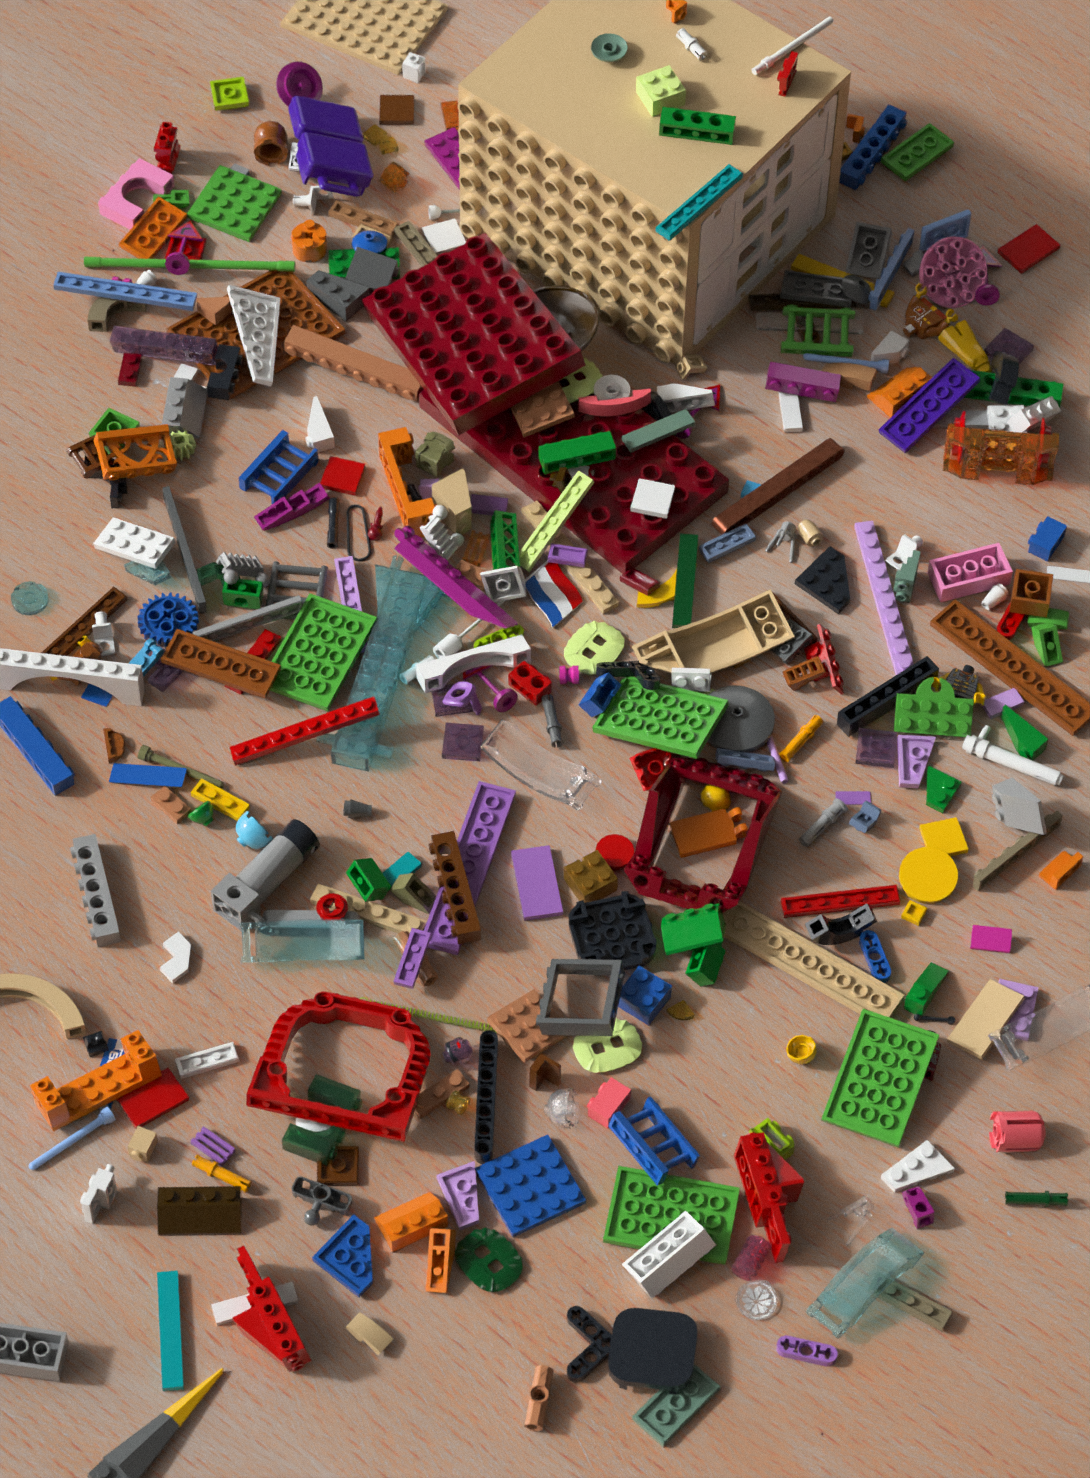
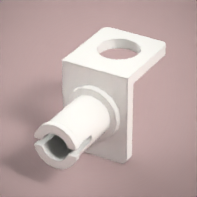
(311, 199)
(905, 550)
(103, 632)

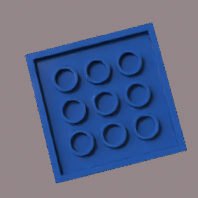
(530, 1185)

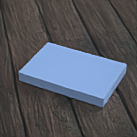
(954, 225)

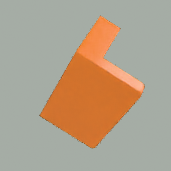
(1061, 868)

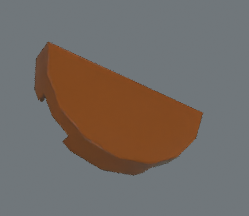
(114, 744)

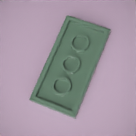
(667, 1414)

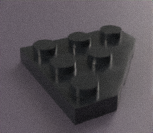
(827, 580)

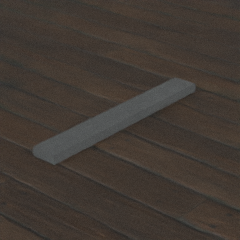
(184, 550)

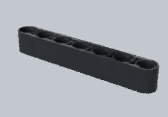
(486, 1105)

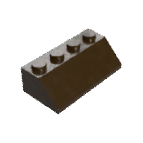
(199, 1210)

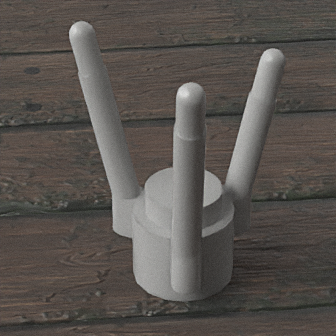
(785, 533)

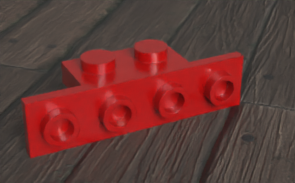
(826, 652)

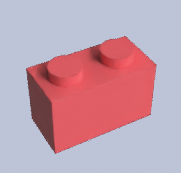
(610, 1099)

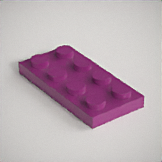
(445, 150)

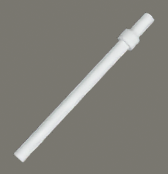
(768, 62)

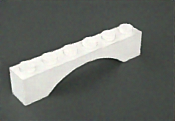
(438, 672)

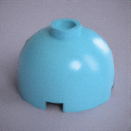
(251, 832)

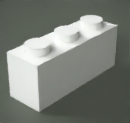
(1031, 416)

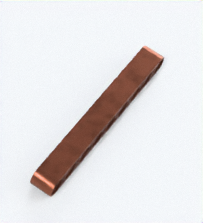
(778, 486)

